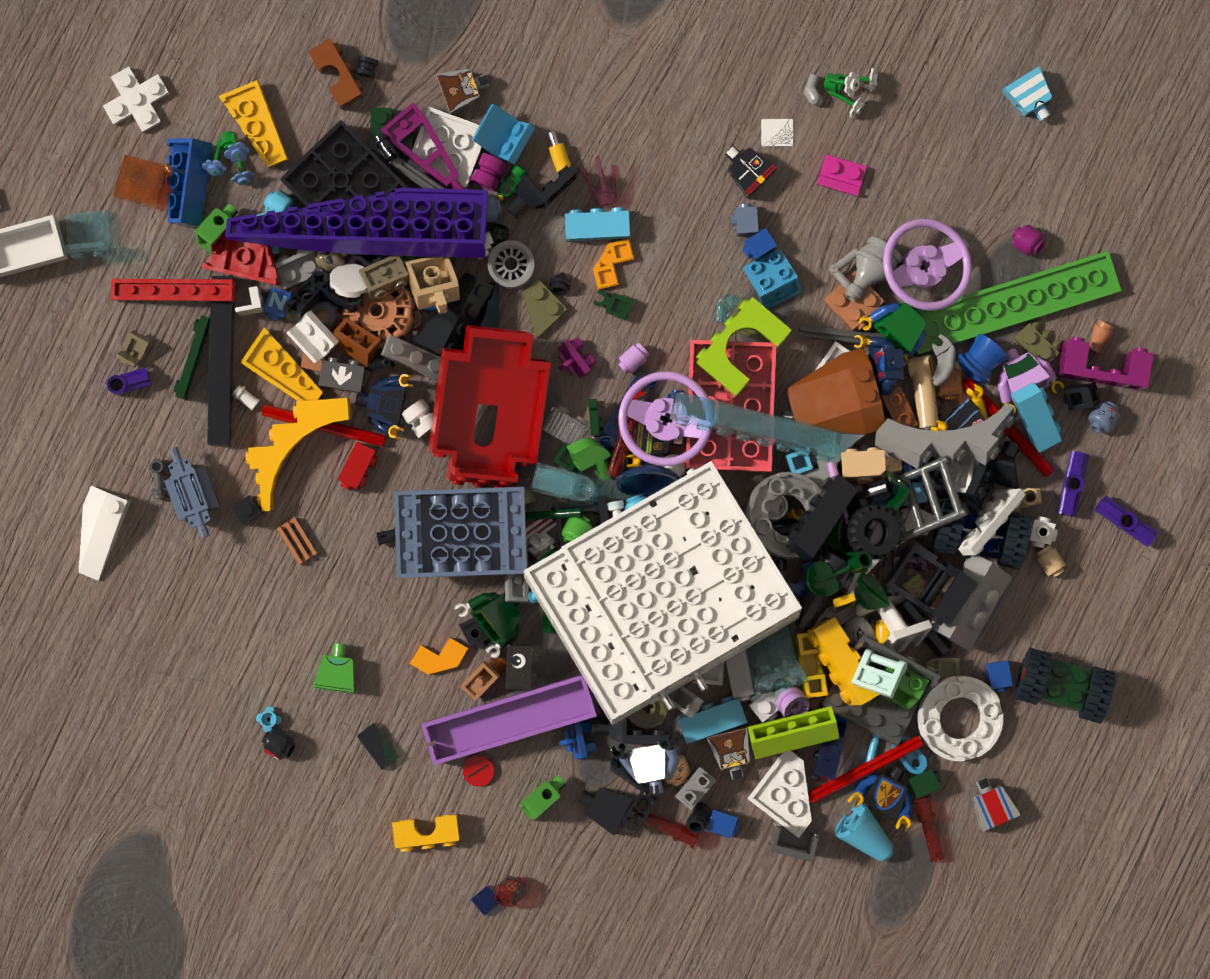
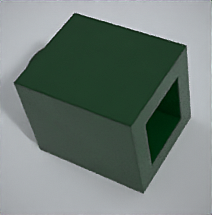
(924, 783)

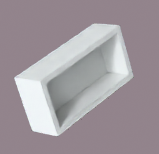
(31, 245)

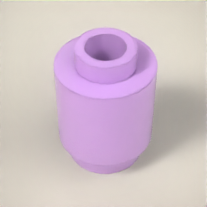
(633, 358)

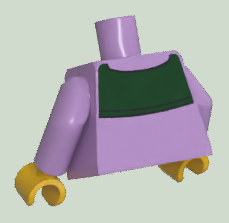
(1021, 372)

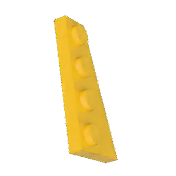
(276, 366)

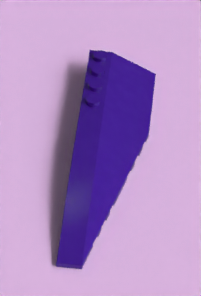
(381, 224)

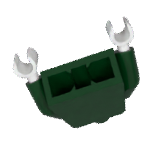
(495, 617)

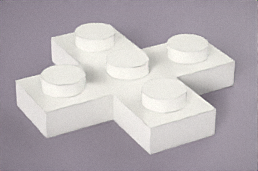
(136, 99)

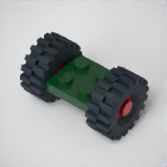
(1065, 685)

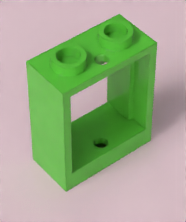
(909, 688)

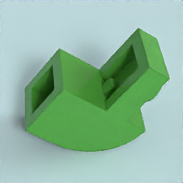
(589, 453)

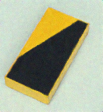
(843, 603)

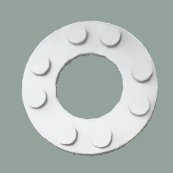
(982, 738)

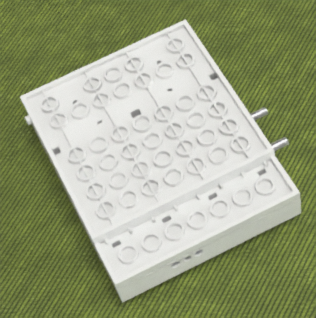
(662, 593)

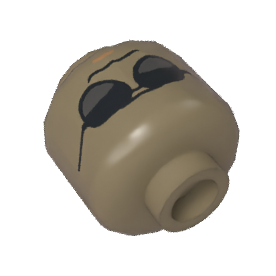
(329, 260)

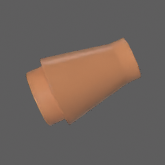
(1100, 335)

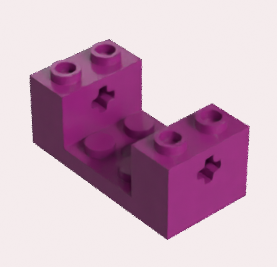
(1133, 376)

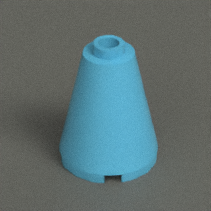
(864, 833)

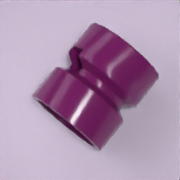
(489, 172)

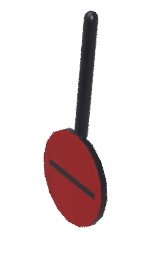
(478, 770)

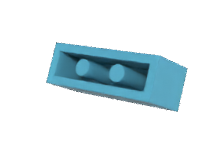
(597, 225)
(1037, 416)
(712, 719)

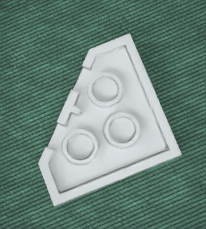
(785, 793)

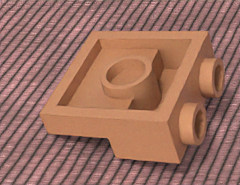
(850, 311)

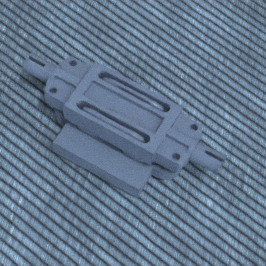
(191, 492)

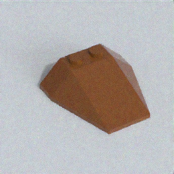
(839, 396)

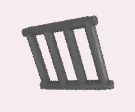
(940, 520)

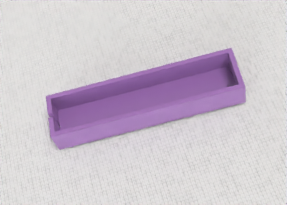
(510, 719)

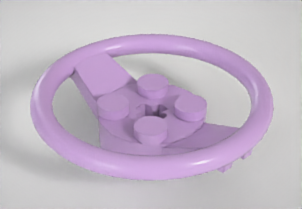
(934, 261)
(651, 414)

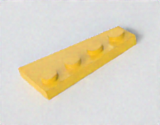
(254, 116)

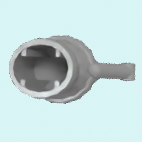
(869, 267)

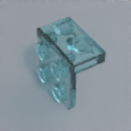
(88, 234)

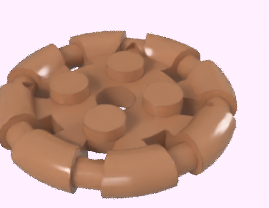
(389, 316)

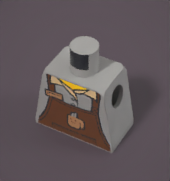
(461, 89)
(731, 750)

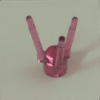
(605, 194)

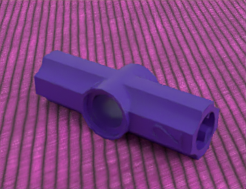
(1075, 469)
(1138, 529)

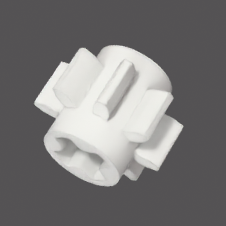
(540, 544)

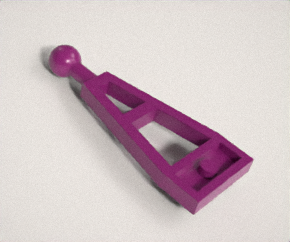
(403, 126)

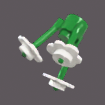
(851, 82)

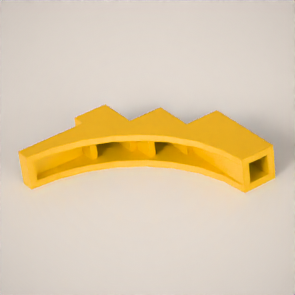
(269, 459)

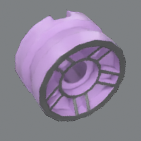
(792, 702)

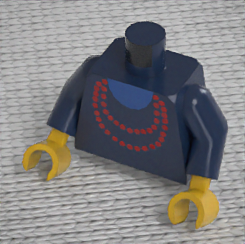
(885, 361)

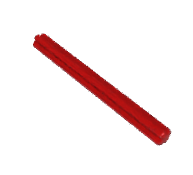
(332, 428)
(1014, 434)
(865, 769)

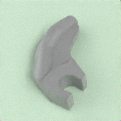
(946, 360)

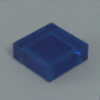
(485, 900)

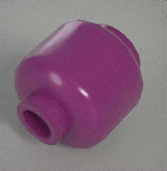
(1028, 240)

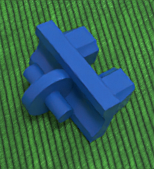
(575, 741)

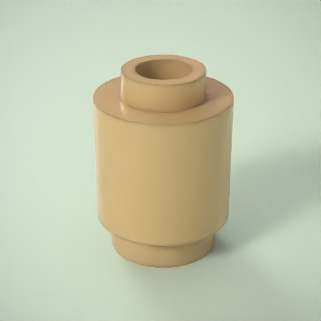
(1051, 561)

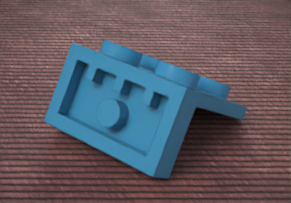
(502, 134)
(773, 279)

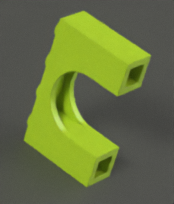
(751, 317)

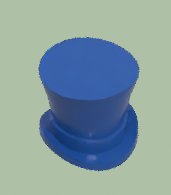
(981, 359)

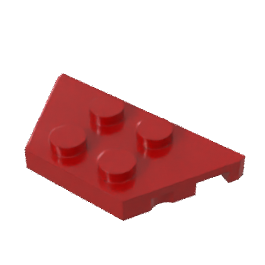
(244, 261)

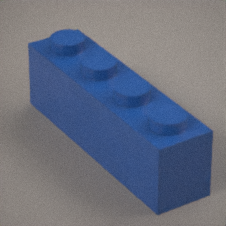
(187, 180)

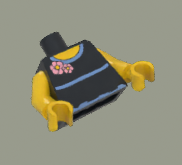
(966, 414)

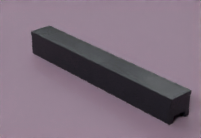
(220, 371)

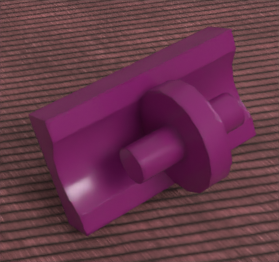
(572, 360)

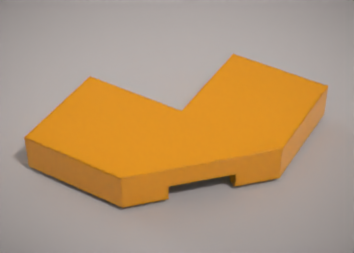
(614, 253)
(431, 663)

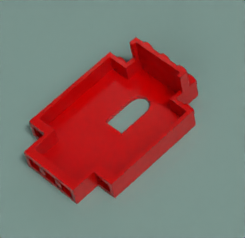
(497, 372)

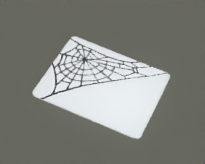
(776, 132)

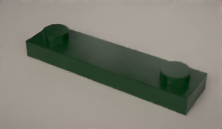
(183, 385)

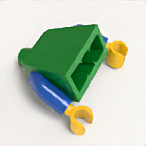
(900, 324)

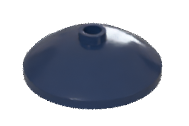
(645, 479)

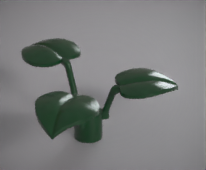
(823, 582)

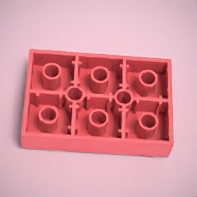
(757, 363)

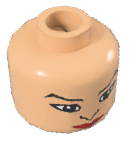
(681, 773)

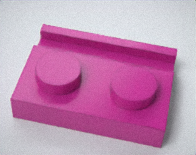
(841, 175)

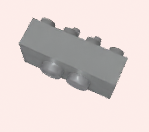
(980, 607)

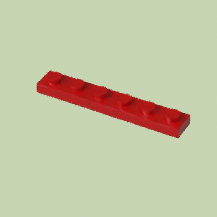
(173, 290)

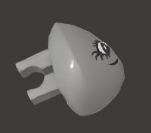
(857, 627)

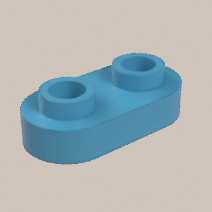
(907, 760)

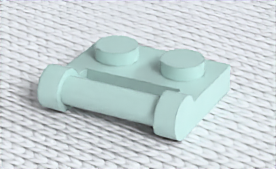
(878, 680)

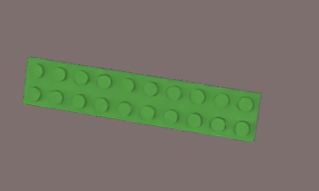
(1021, 300)

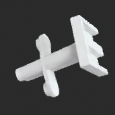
(900, 633)

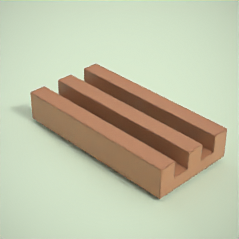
(288, 525)

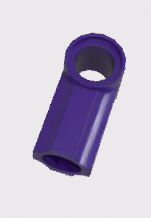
(131, 381)

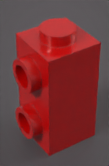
(356, 467)

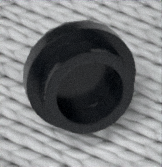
(499, 233)
(560, 284)

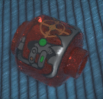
(510, 891)

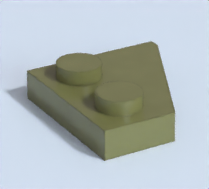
(542, 307)

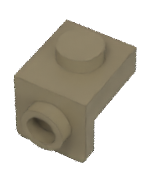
(134, 349)

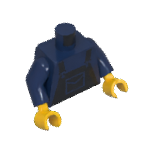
(385, 404)

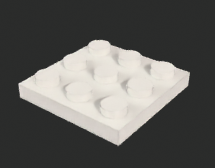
(457, 141)

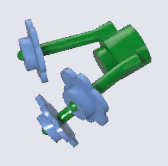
(236, 152)

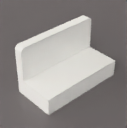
(257, 303)

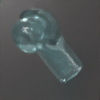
(724, 305)

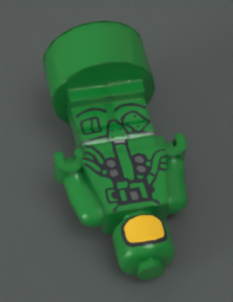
(508, 186)

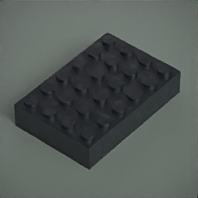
(340, 168)

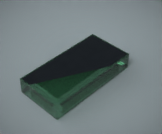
(377, 746)

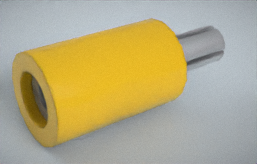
(558, 153)

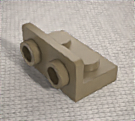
(384, 276)

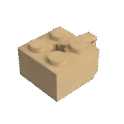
(433, 282)
(868, 465)

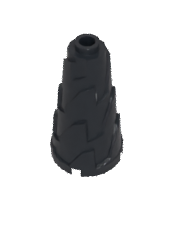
(815, 605)

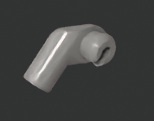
(811, 92)

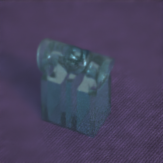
(563, 485)
(776, 663)

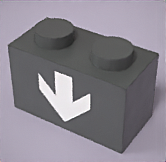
(342, 376)

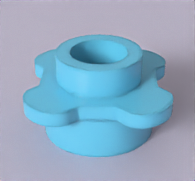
(262, 718)

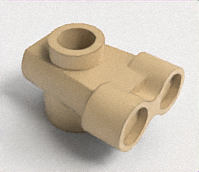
(1024, 503)

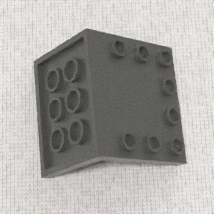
(879, 714)

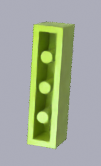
(793, 732)

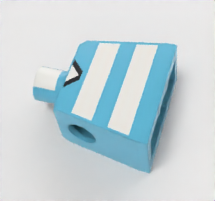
(1030, 94)

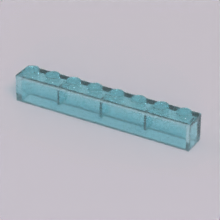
(756, 426)

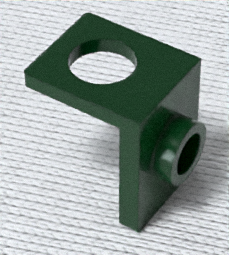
(902, 493)

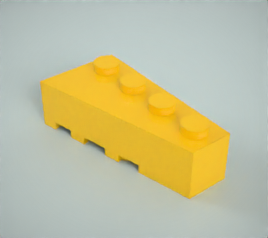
(839, 659)

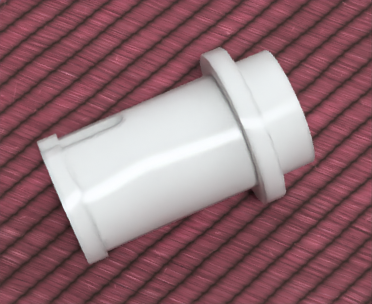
(245, 397)

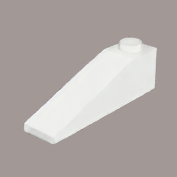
(100, 527)

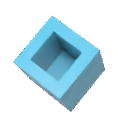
(798, 464)

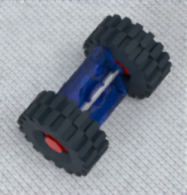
(1006, 546)

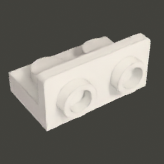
(313, 337)

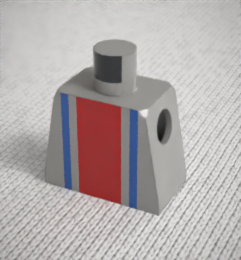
(992, 805)

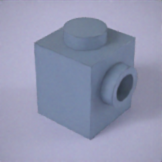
(745, 220)

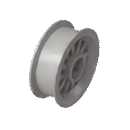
(511, 245)

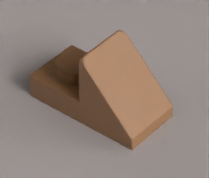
(480, 680)

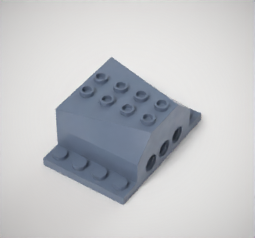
(460, 532)

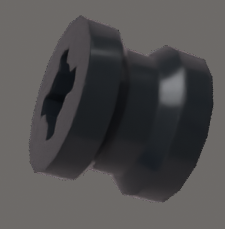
(366, 67)

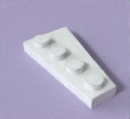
(996, 514)

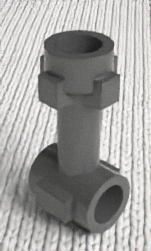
(158, 467)

